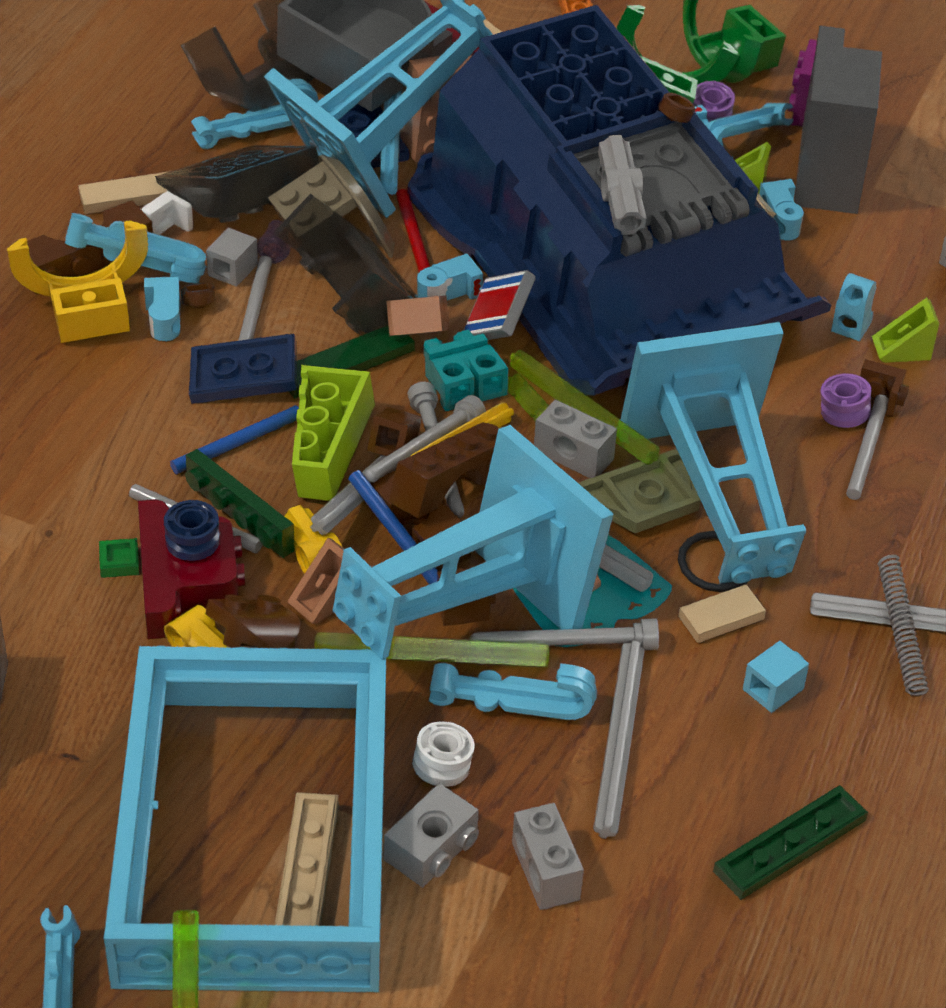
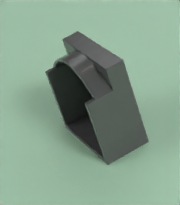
(343, 36)
(837, 124)

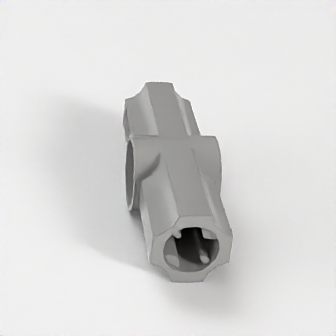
(622, 185)

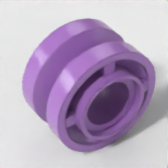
(716, 99)
(845, 400)

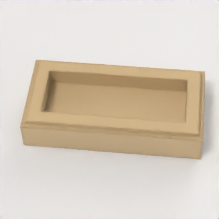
(722, 613)

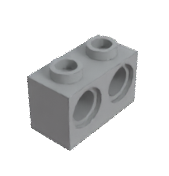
(547, 856)

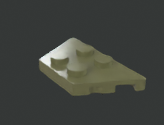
(646, 494)

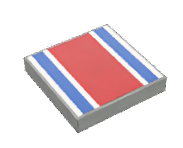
(500, 304)

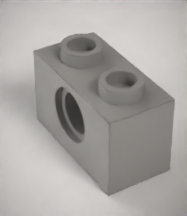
(575, 439)
(431, 835)

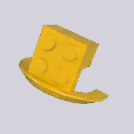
(87, 303)

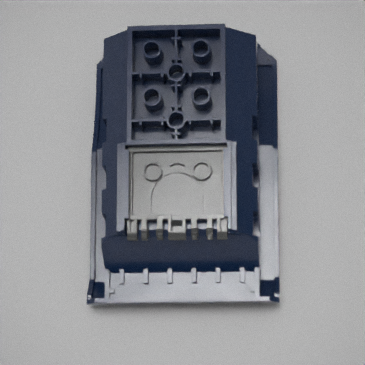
(522, 192)

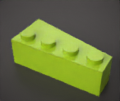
(329, 427)

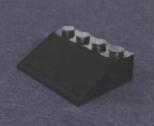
(239, 179)

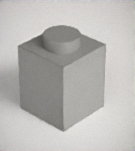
(232, 257)

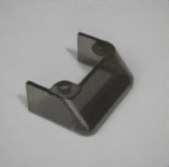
(222, 75)
(347, 261)

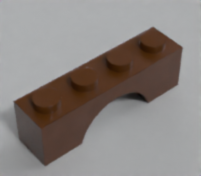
(68, 261)
(429, 474)

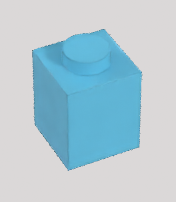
(775, 676)

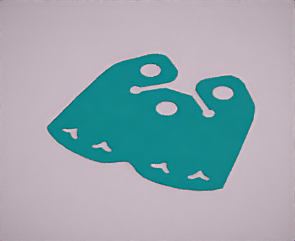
(612, 598)

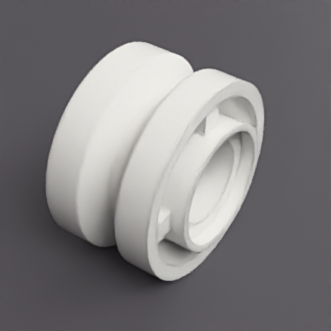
(443, 753)

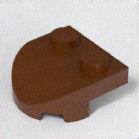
(255, 621)

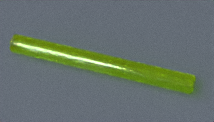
(568, 394)
(447, 649)

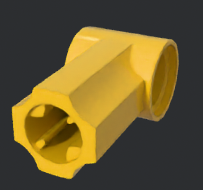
(306, 542)
(194, 630)

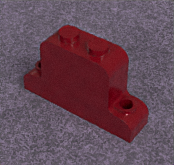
(179, 585)

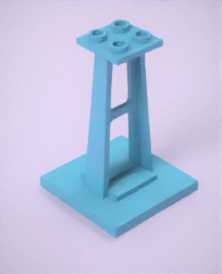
(319, 121)
(711, 384)
(531, 529)

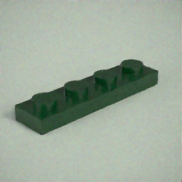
(240, 503)

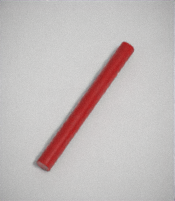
(412, 230)

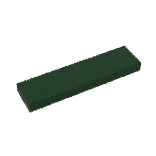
(359, 353)
(790, 842)

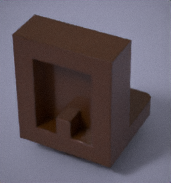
(886, 381)

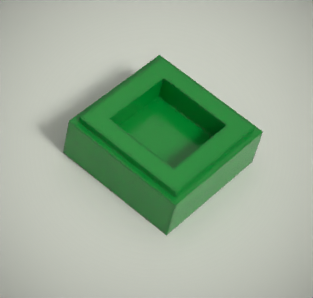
(119, 557)

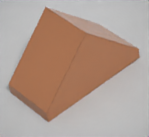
(418, 315)
(317, 588)

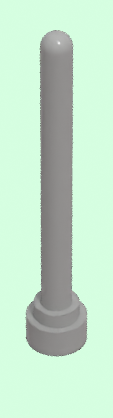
(424, 400)
(464, 411)
(644, 632)

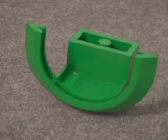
(745, 30)
(676, 82)

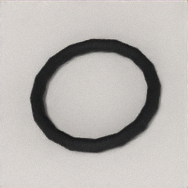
(690, 576)

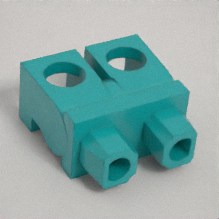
(465, 369)

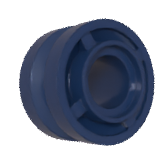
(191, 530)

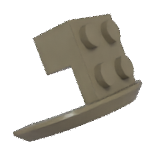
(337, 189)

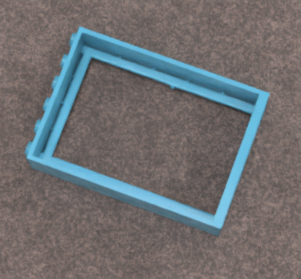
(251, 954)

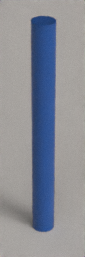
(240, 437)
(387, 517)

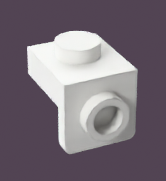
(169, 211)

